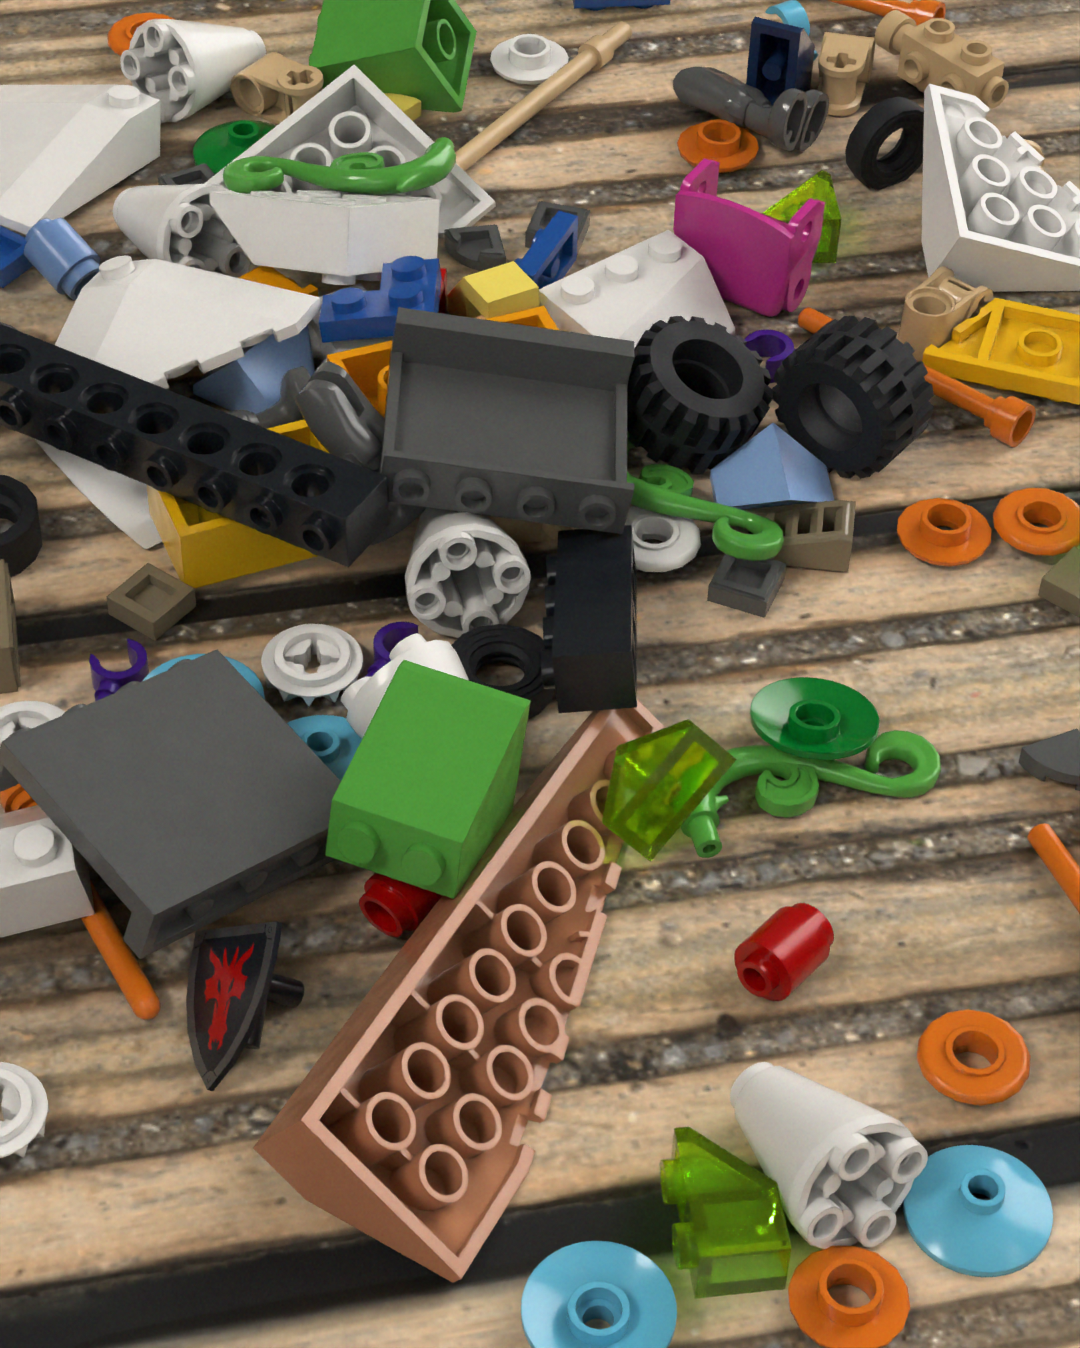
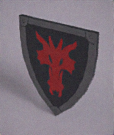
(230, 992)

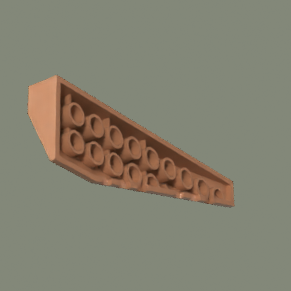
(444, 1060)

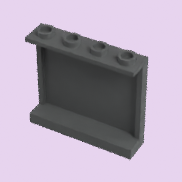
(507, 421)
(179, 795)

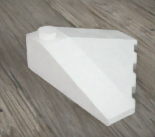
(358, 118)
(70, 146)
(991, 205)
(170, 317)

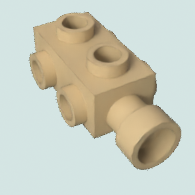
(942, 58)

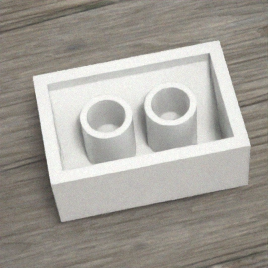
(40, 874)

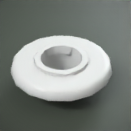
(528, 59)
(678, 535)

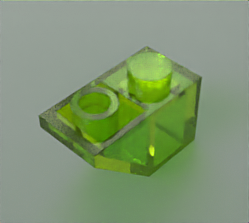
(729, 1219)

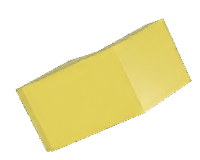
(493, 292)

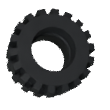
(694, 393)
(853, 396)

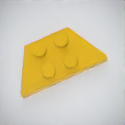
(1015, 350)

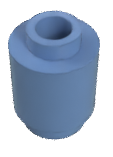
(61, 256)

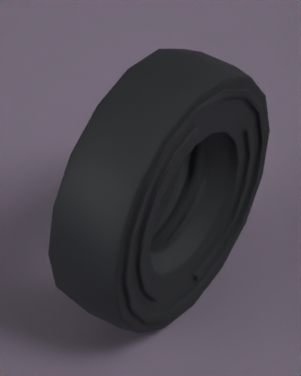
(873, 130)
(507, 645)

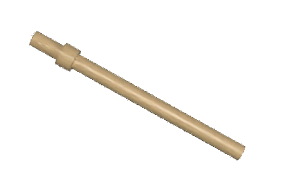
(591, 56)

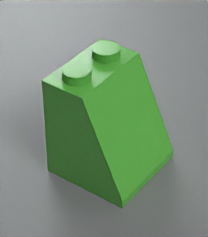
(400, 46)
(429, 780)

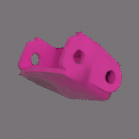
(749, 254)

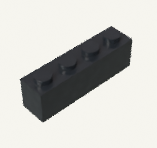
(591, 621)

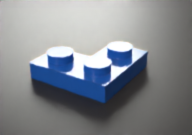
(372, 314)

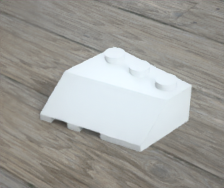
(330, 230)
(636, 289)

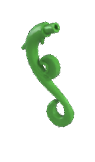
(348, 173)
(669, 493)
(801, 788)

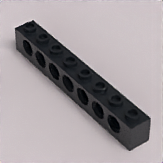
(190, 449)

